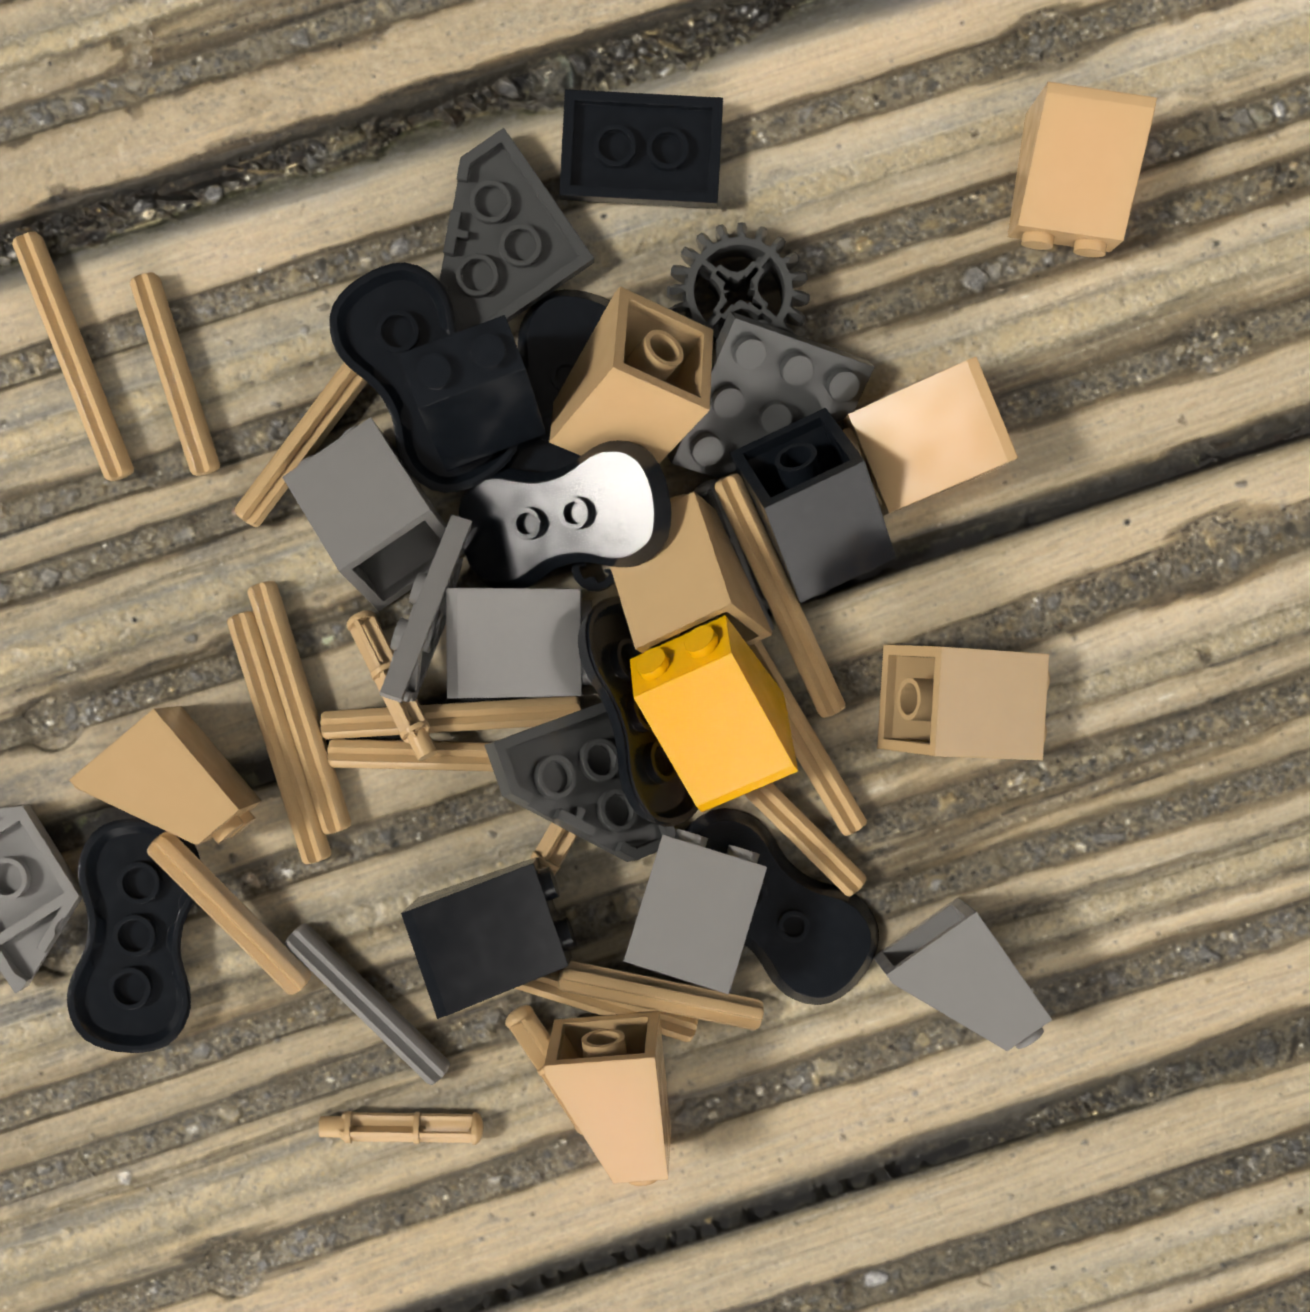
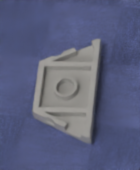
(419, 635)
(35, 894)

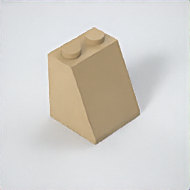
(1079, 168)
(636, 380)
(930, 436)
(689, 582)
(963, 702)
(172, 779)
(615, 1091)

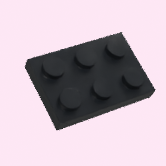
(641, 148)

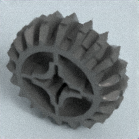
(766, 260)

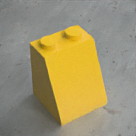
(715, 713)

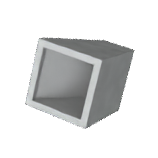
(368, 513)
(514, 642)
(696, 911)
(967, 976)

